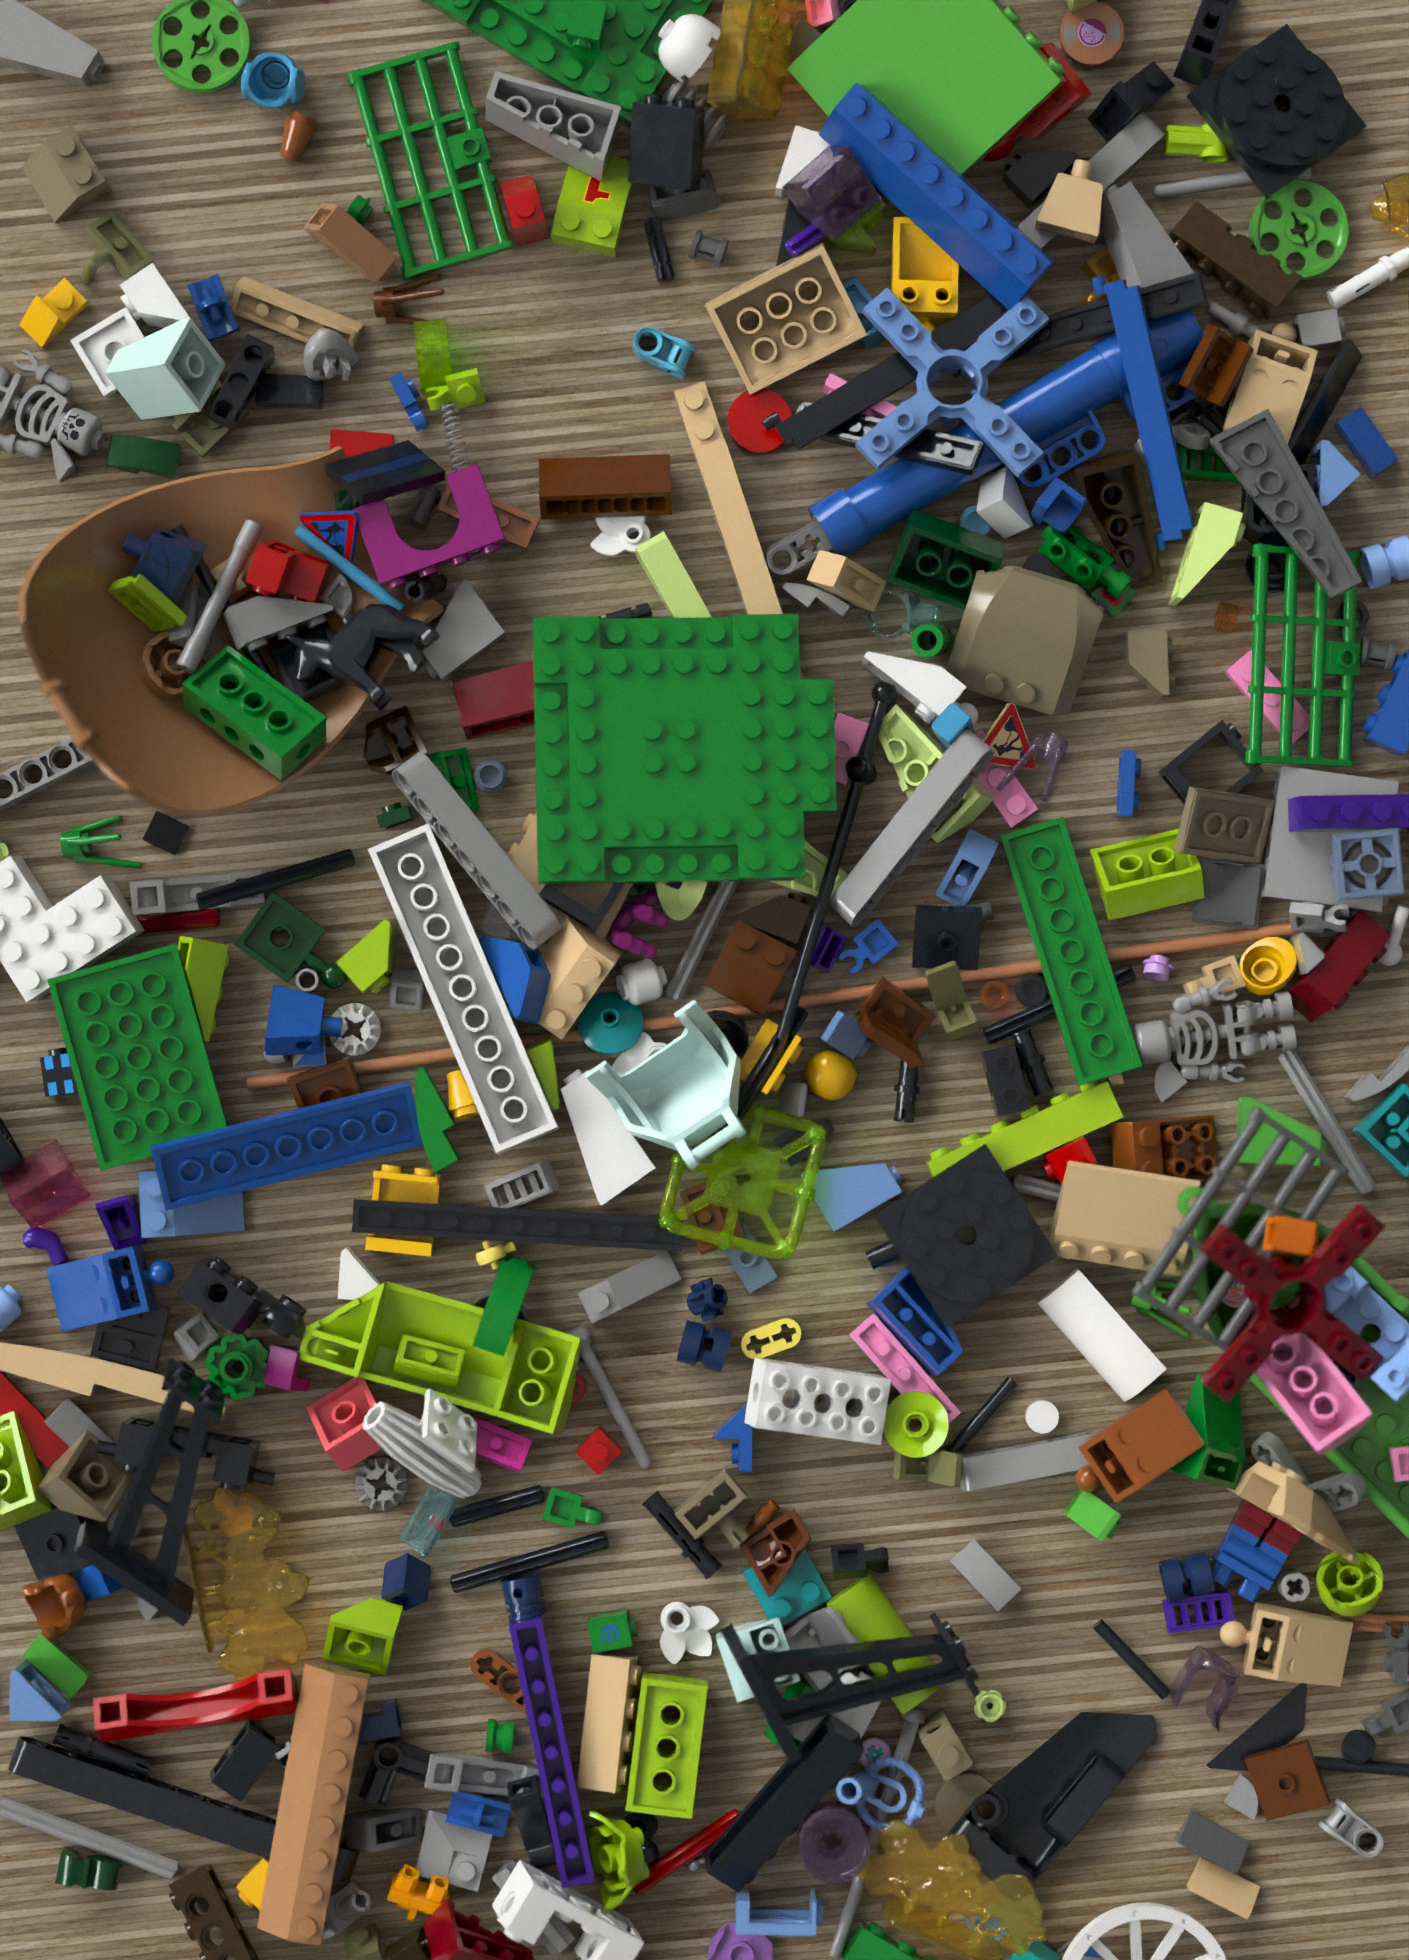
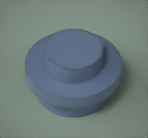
(490, 776)

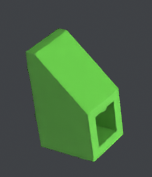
(1093, 1515)

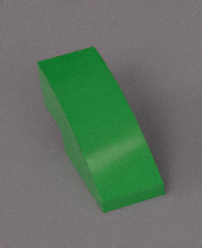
(433, 1121)

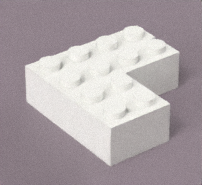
(59, 939)

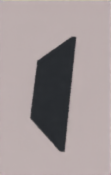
(1270, 1731)

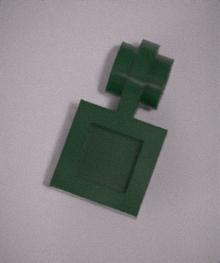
(396, 815)

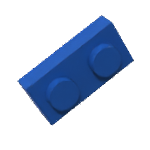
(1127, 798)

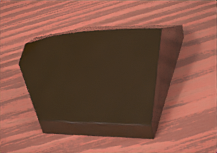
(392, 741)

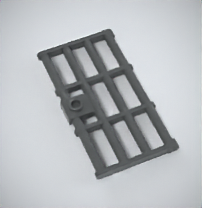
(1255, 1238)

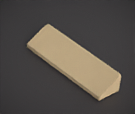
(289, 313)

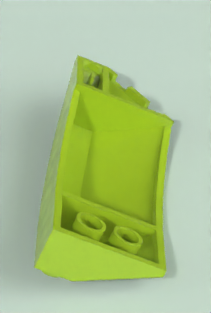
(525, 1386)

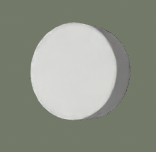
(1042, 1416)

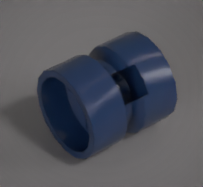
(692, 1343)
(1186, 1577)

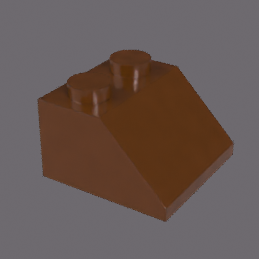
(749, 967)

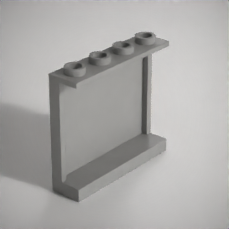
(1299, 861)

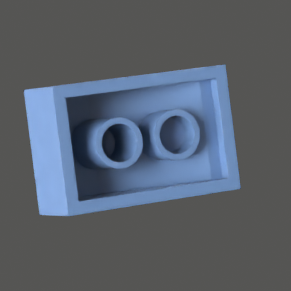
(204, 1217)

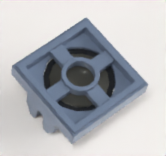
(1367, 864)

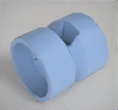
(1382, 563)

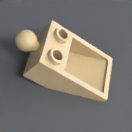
(1273, 379)
(1298, 1644)

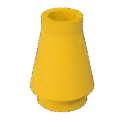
(459, 1097)

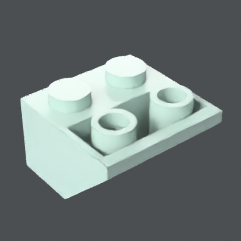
(757, 1638)

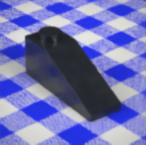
(1204, 40)

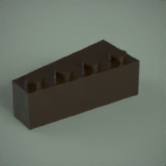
(1233, 261)

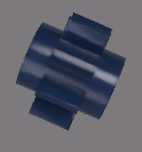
(707, 1299)

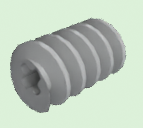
(713, 125)

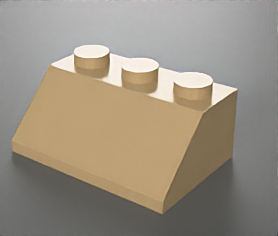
(577, 968)

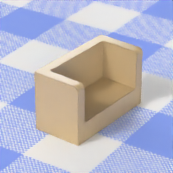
(846, 580)

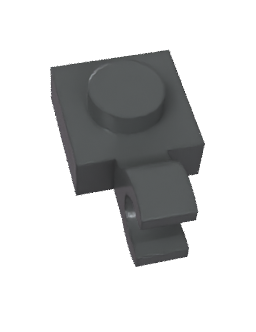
(1397, 1658)
(1394, 1715)

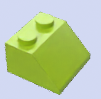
(371, 959)

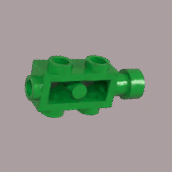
(1078, 561)

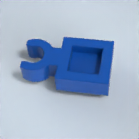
(407, 393)
(872, 944)

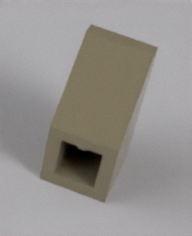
(1148, 659)

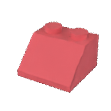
(340, 1419)

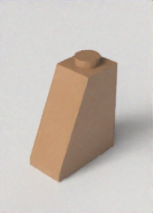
(351, 242)

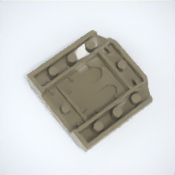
(1025, 639)

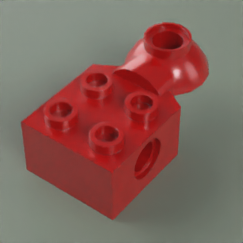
(1051, 112)

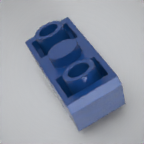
(519, 975)

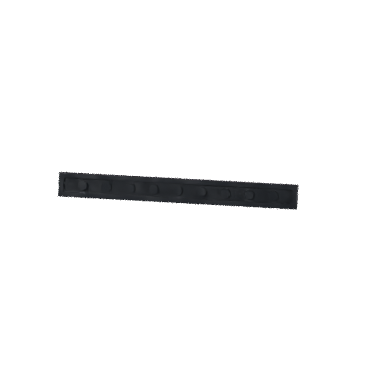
(512, 1225)

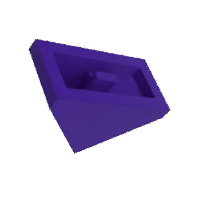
(121, 1221)

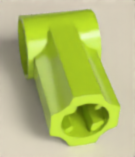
(1195, 142)

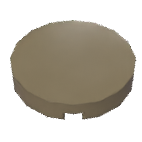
(958, 1794)

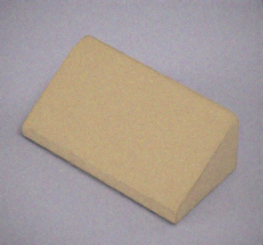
(1223, 1888)

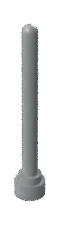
(1210, 183)
(610, 1396)

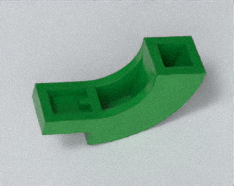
(503, 1305)

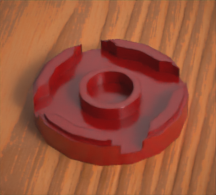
(746, 417)

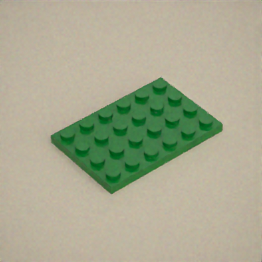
(136, 1054)

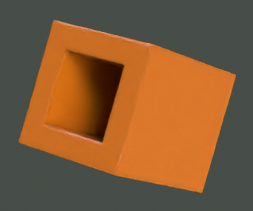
(1290, 1236)

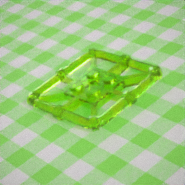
(755, 1194)

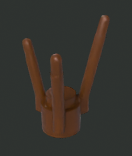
(390, 300)

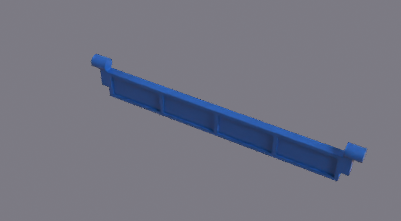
(1149, 408)

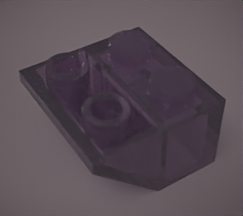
(832, 191)

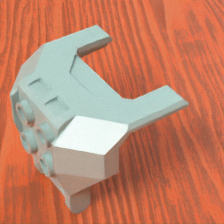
(680, 1090)

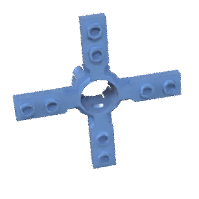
(977, 362)

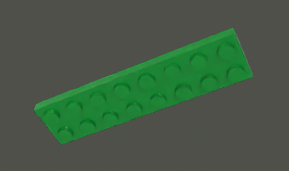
(1070, 951)

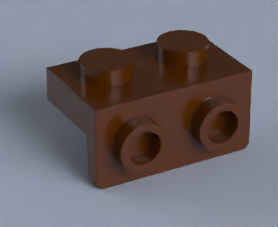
(1216, 366)

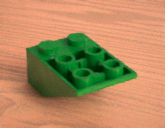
(1222, 1430)

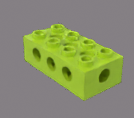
(681, 1763)

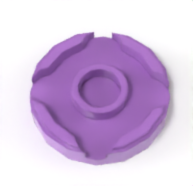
(731, 1946)

